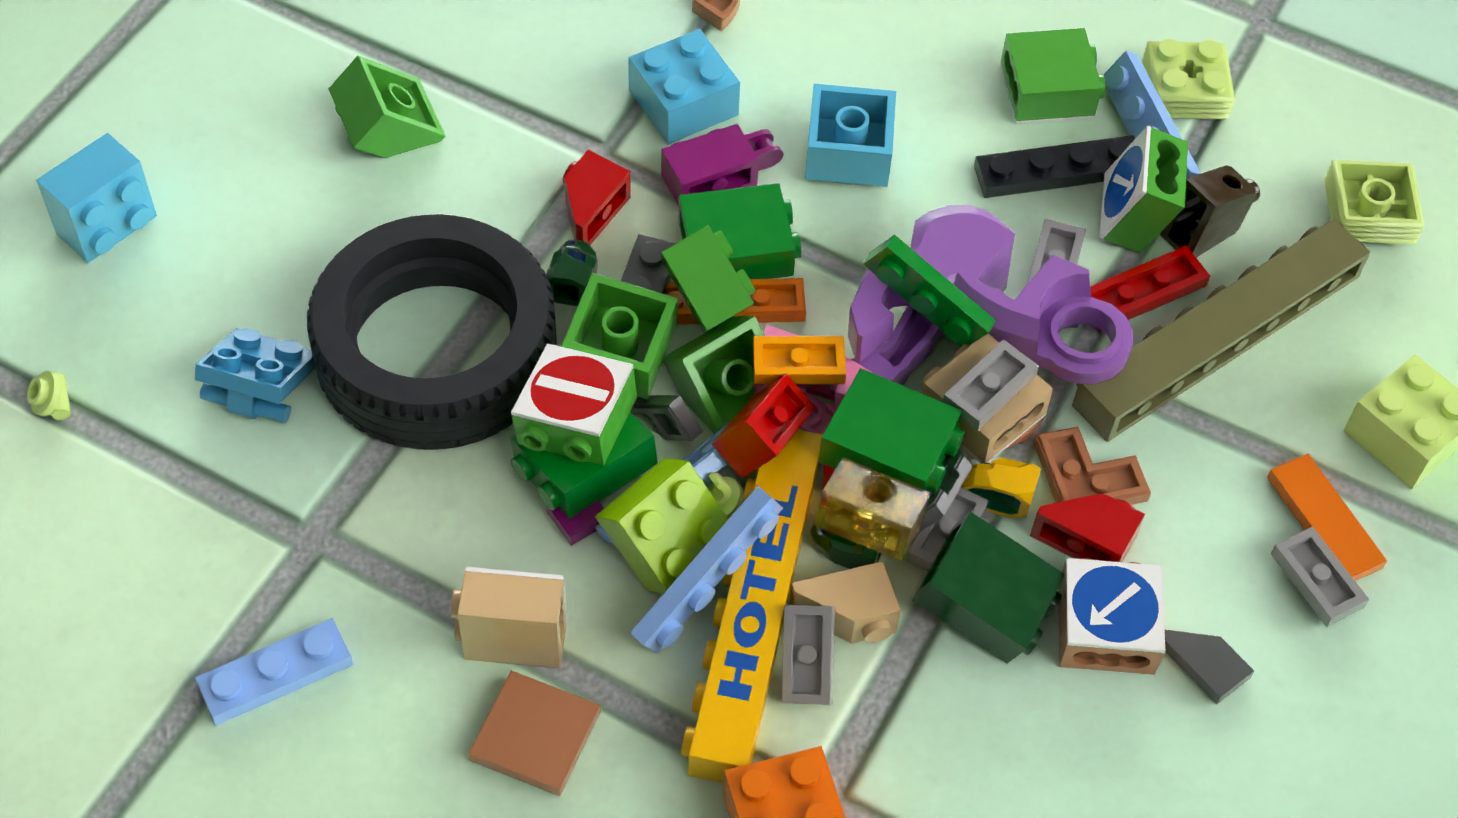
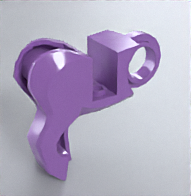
(975, 256)

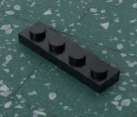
(1048, 166)

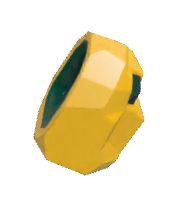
(1006, 485)

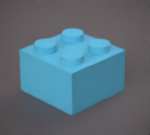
(683, 86)
(851, 135)
(97, 197)

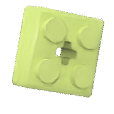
(1191, 77)
(1375, 200)

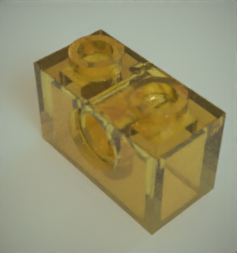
(872, 509)

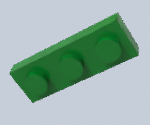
(928, 291)

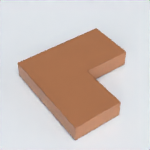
(1075, 476)

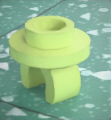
(726, 492)

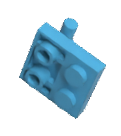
(253, 374)

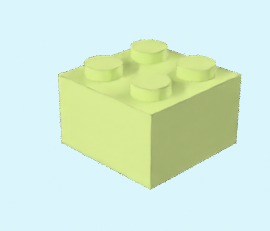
(1408, 421)

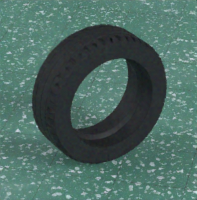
(413, 256)

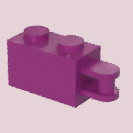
(718, 161)

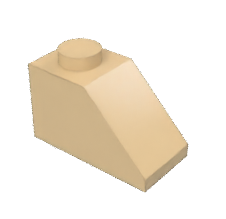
(861, 598)

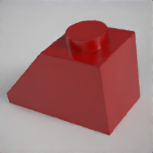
(594, 194)
(1089, 527)

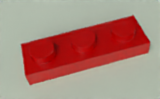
(1153, 283)

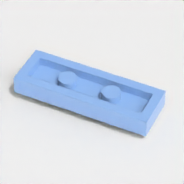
(274, 671)

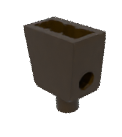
(1213, 209)

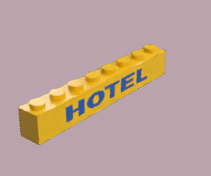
(752, 620)

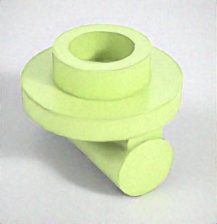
(49, 395)

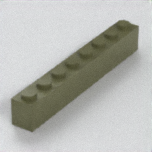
(1223, 327)

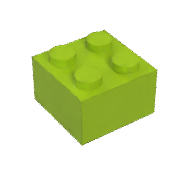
(663, 522)

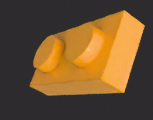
(801, 358)

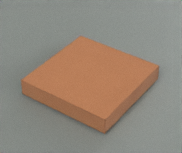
(535, 733)

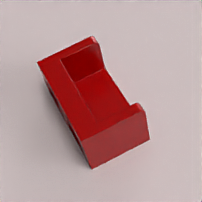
(763, 426)

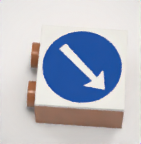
(1111, 616)

